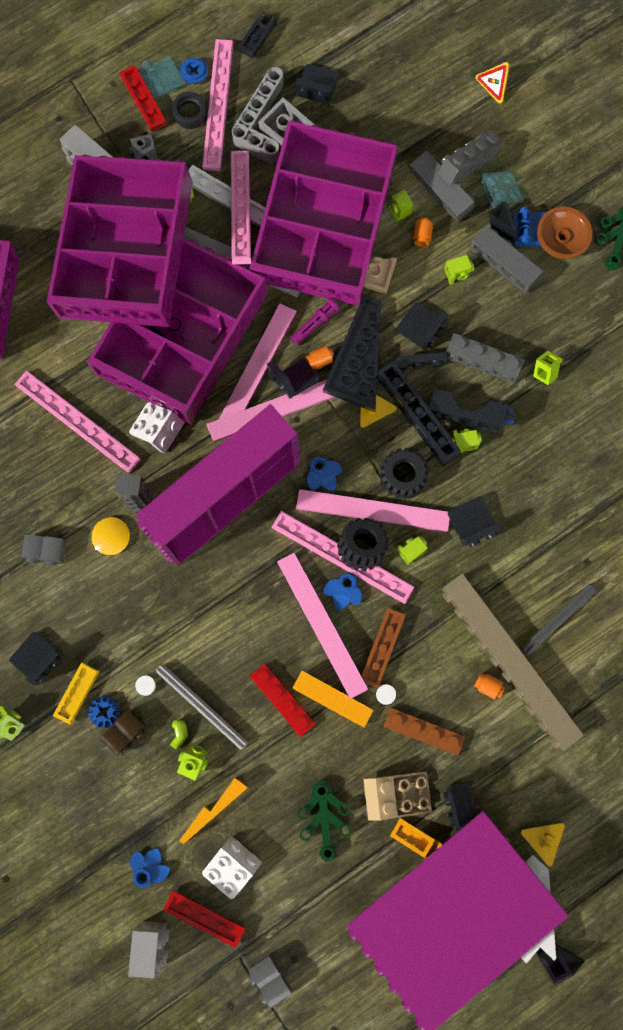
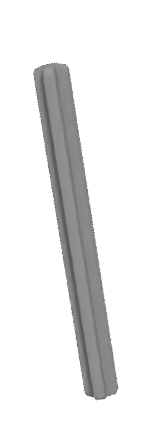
(202, 707)

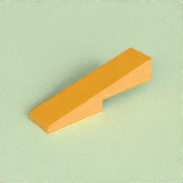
(333, 699)
(206, 814)
(414, 838)

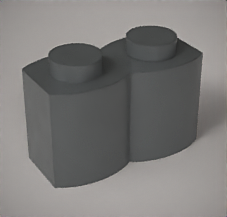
(43, 549)
(269, 980)

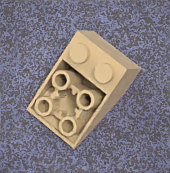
(397, 796)

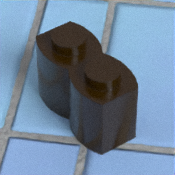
(123, 732)

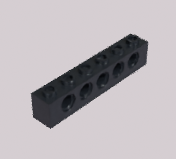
(418, 414)

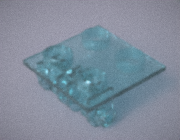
(161, 76)
(501, 188)

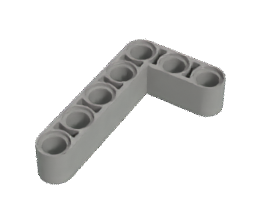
(254, 114)

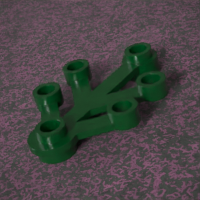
(611, 234)
(324, 816)

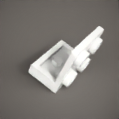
(157, 426)
(231, 868)

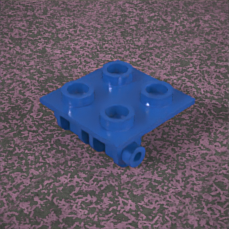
(526, 226)

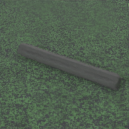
(558, 619)

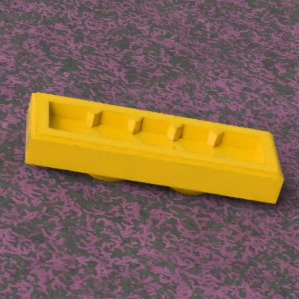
(76, 693)

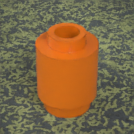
(423, 232)
(320, 357)
(489, 686)

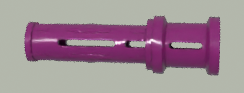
(320, 314)

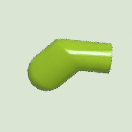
(181, 733)

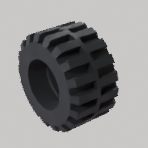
(408, 458)
(369, 532)

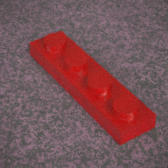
(143, 98)
(282, 700)
(204, 918)

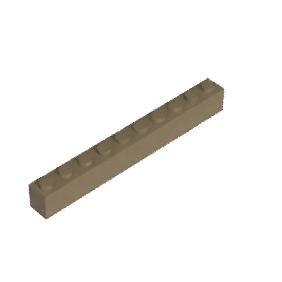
(512, 662)

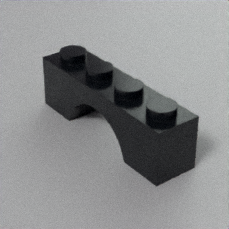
(491, 416)

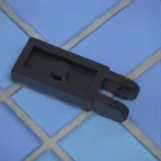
(257, 35)
(418, 361)

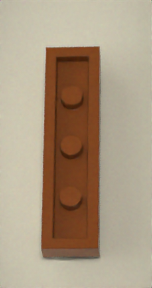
(382, 647)
(424, 731)

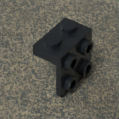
(317, 84)
(422, 325)
(294, 378)
(473, 522)
(36, 658)
(461, 803)

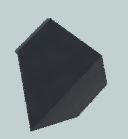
(502, 222)
(562, 967)

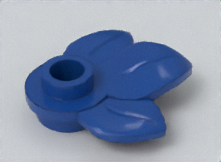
(324, 476)
(342, 594)
(150, 865)

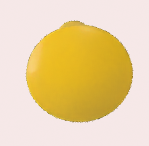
(110, 536)

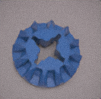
(195, 64)
(113, 712)

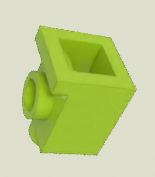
(400, 206)
(458, 268)
(547, 367)
(467, 439)
(413, 549)

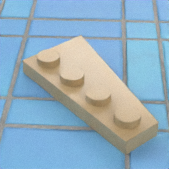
(380, 274)

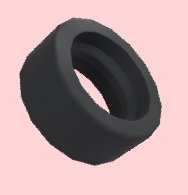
(186, 98)

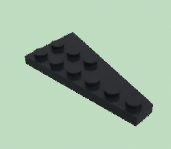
(356, 366)

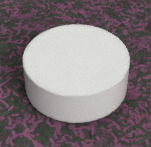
(145, 685)
(385, 694)

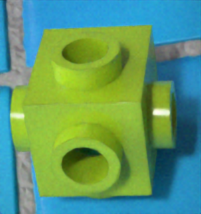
(10, 723)
(192, 761)

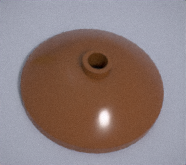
(564, 223)

